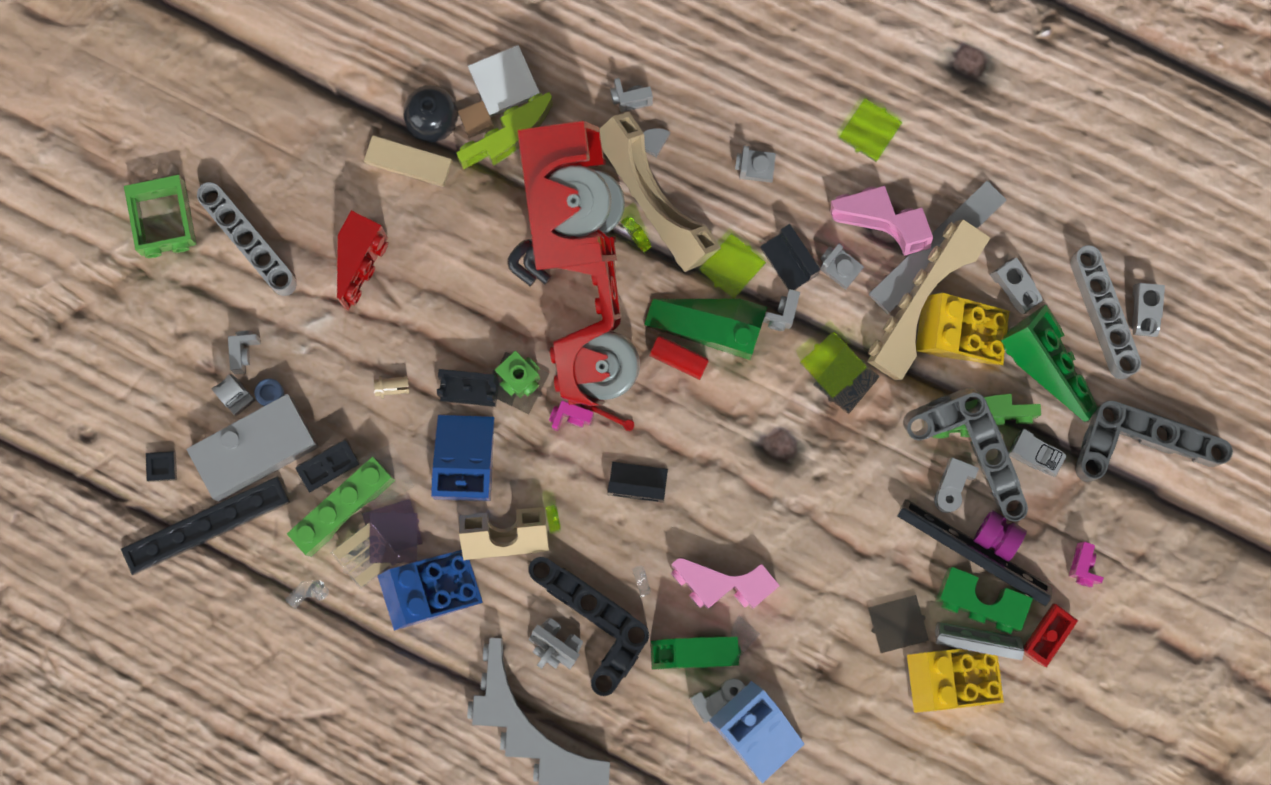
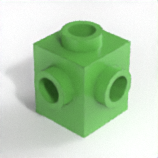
(514, 366)

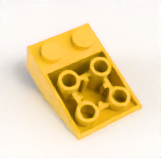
(962, 329)
(954, 680)

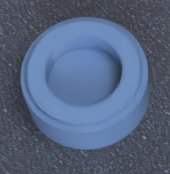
(268, 391)

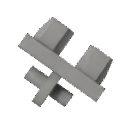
(552, 649)

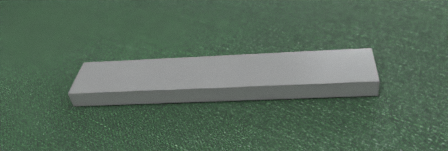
(900, 280)

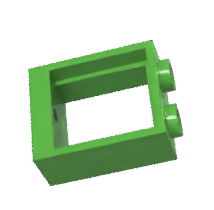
(156, 189)

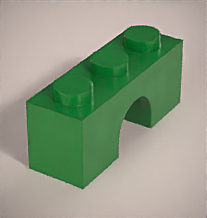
(1007, 612)

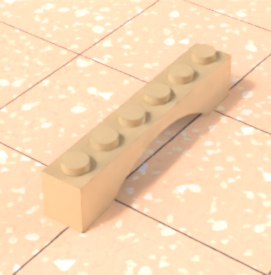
(625, 148)
(897, 347)

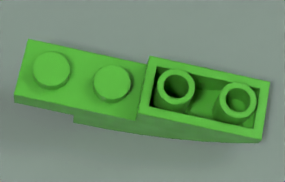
(1002, 410)

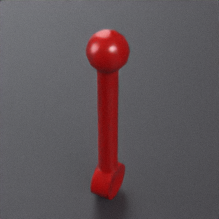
(628, 425)

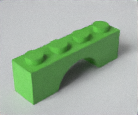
(339, 506)

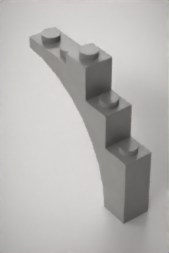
(522, 737)

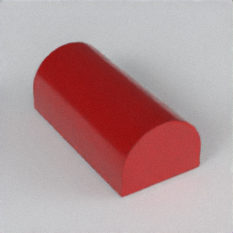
(679, 357)
(1049, 635)

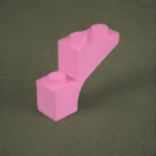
(874, 211)
(710, 585)

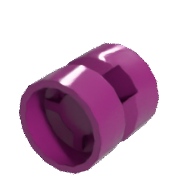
(999, 535)

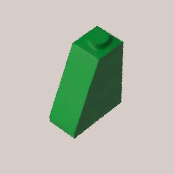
(695, 652)

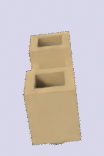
(483, 540)

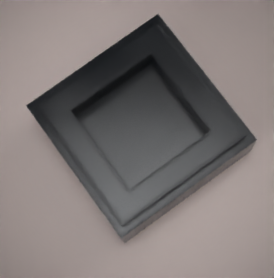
(161, 466)

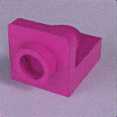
(576, 415)
(1083, 560)

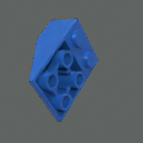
(463, 458)
(429, 589)

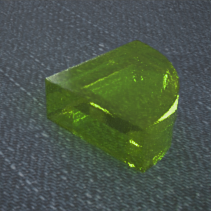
(636, 233)
(553, 519)

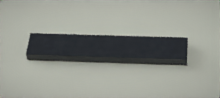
(205, 525)
(974, 552)

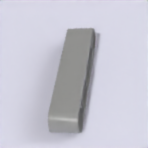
(237, 230)
(1108, 299)

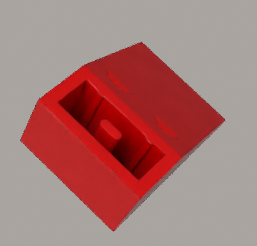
(357, 250)

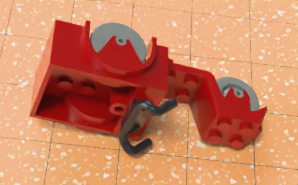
(569, 224)

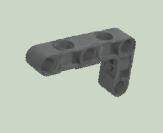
(949, 413)
(1142, 425)

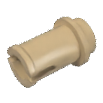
(391, 386)

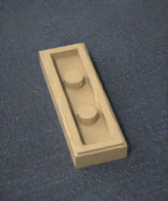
(408, 161)

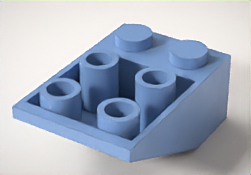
(757, 731)

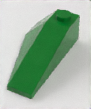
(716, 323)
(1039, 351)

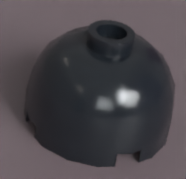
(430, 113)

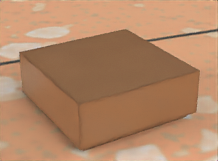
(475, 119)

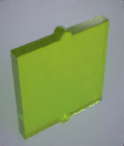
(870, 130)
(732, 266)
(833, 364)

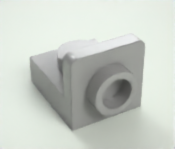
(634, 98)
(755, 165)
(840, 266)
(787, 307)
(238, 355)

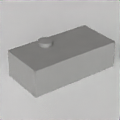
(252, 448)

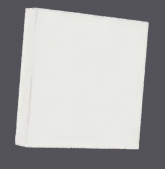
(503, 80)

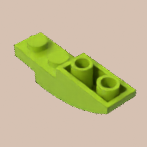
(504, 142)

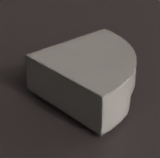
(655, 140)

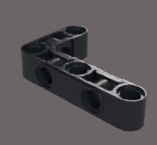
(606, 616)

